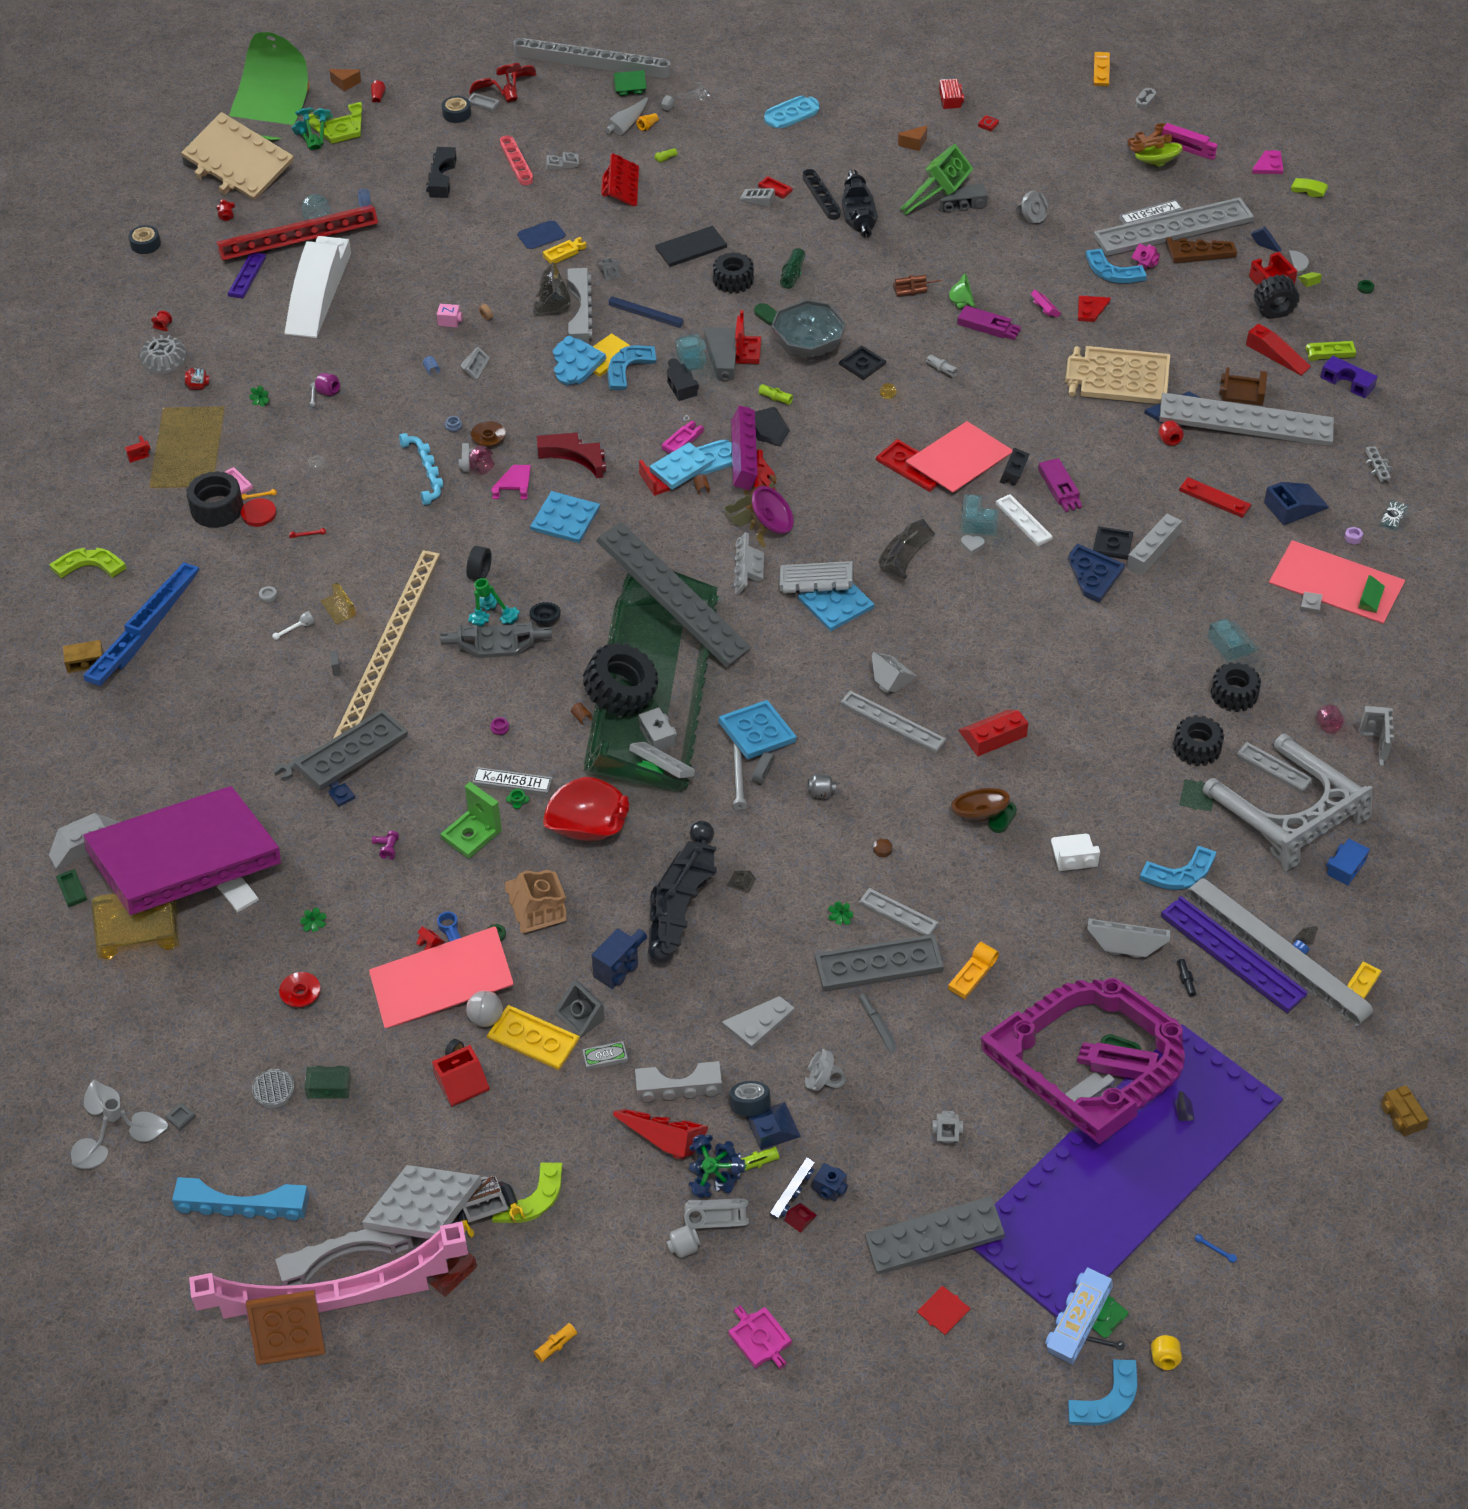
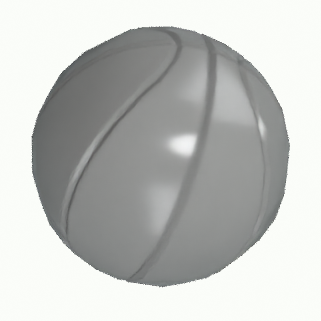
(484, 1008)

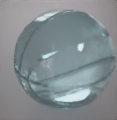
(315, 206)

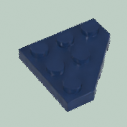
(1094, 571)

